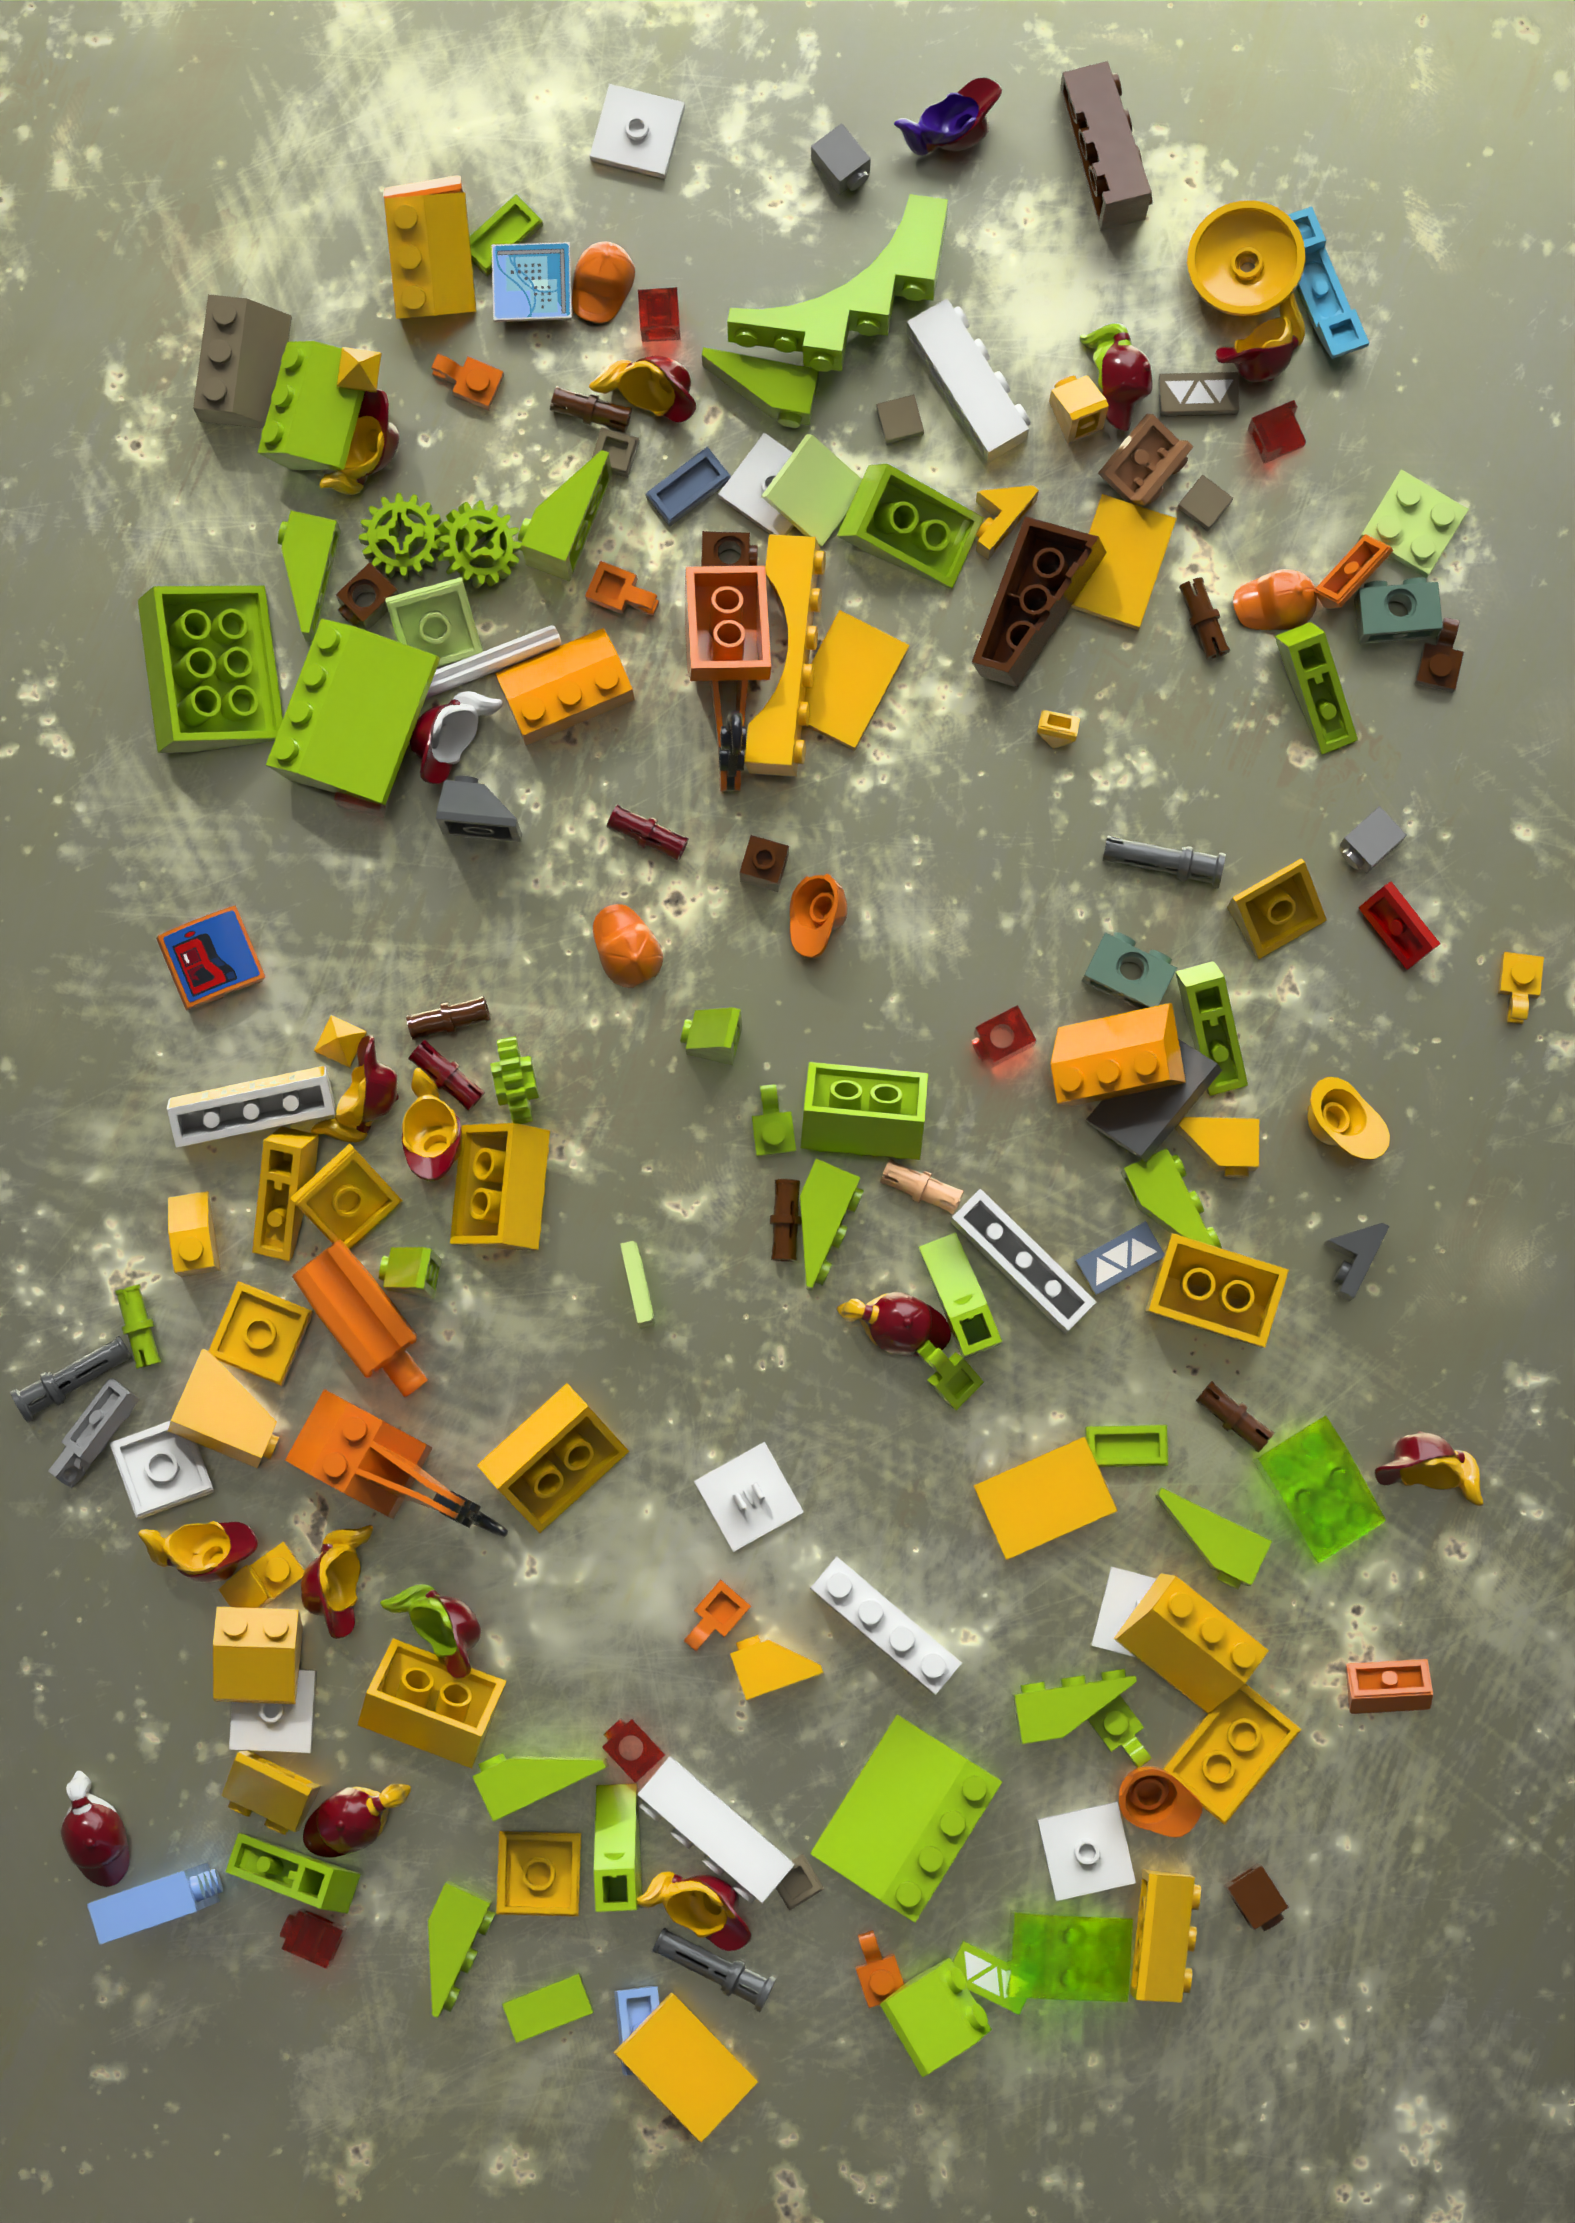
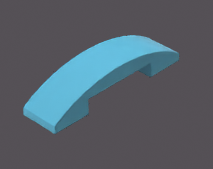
(1323, 294)

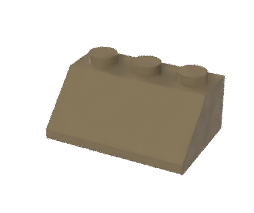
(239, 361)

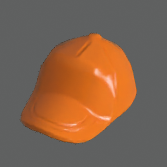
(601, 282)
(1276, 601)
(816, 910)
(626, 946)
(1158, 1802)

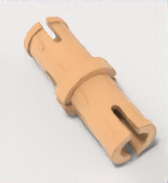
(921, 1186)

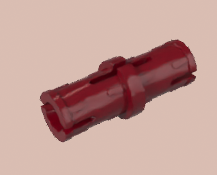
(647, 832)
(446, 1075)

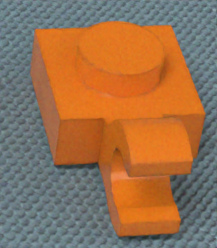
(473, 381)
(616, 588)
(719, 1612)
(880, 1974)

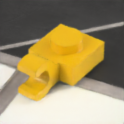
(1521, 980)

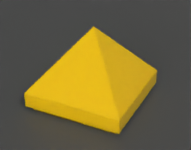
(359, 369)
(1057, 728)
(340, 1041)

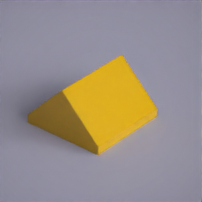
(1277, 909)

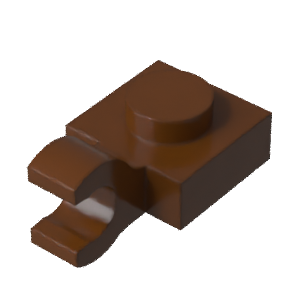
(1440, 662)

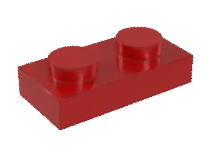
(1399, 925)

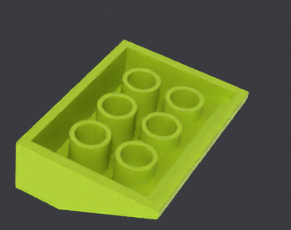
(210, 667)
(352, 712)
(906, 1818)

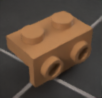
(1145, 461)

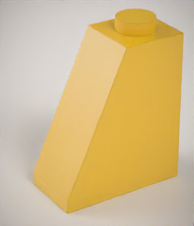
(223, 1414)

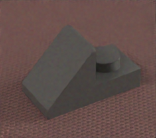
(1362, 1248)

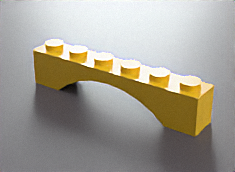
(775, 732)

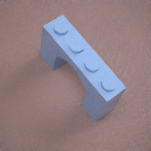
(155, 1902)

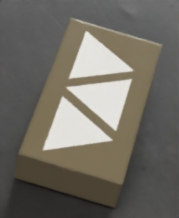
(1199, 393)

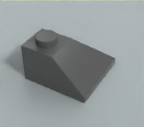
(475, 812)

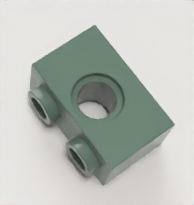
(1378, 624)
(1106, 976)

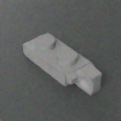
(93, 1431)

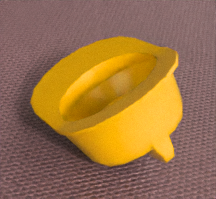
(1346, 1120)

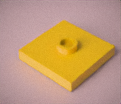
(346, 1198)
(260, 1333)
(538, 1873)

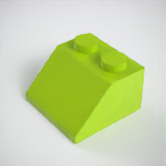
(936, 2016)

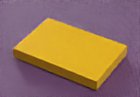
(1126, 575)
(851, 678)
(1045, 1498)
(1232, 1751)
(685, 2067)

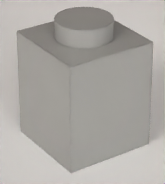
(841, 160)
(1371, 841)

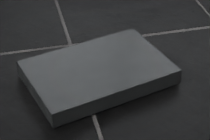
(1147, 1117)

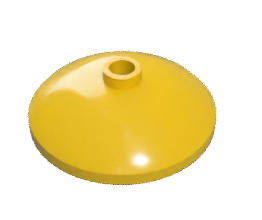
(1240, 235)

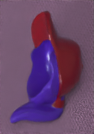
(954, 122)

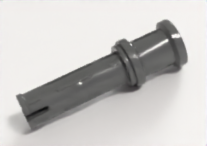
(1183, 863)
(55, 1386)
(731, 1976)

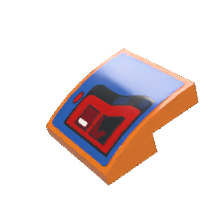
(210, 957)

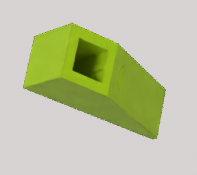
(1164, 1198)
(823, 1207)
(960, 1296)
(1057, 1711)
(617, 1848)
(452, 1932)

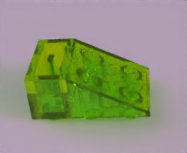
(1320, 1488)
(1068, 1956)

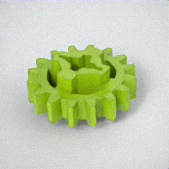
(465, 529)
(386, 536)
(514, 1080)

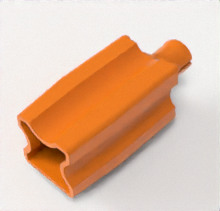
(360, 1316)

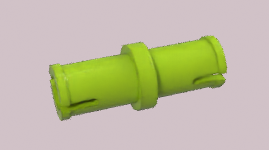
(138, 1326)

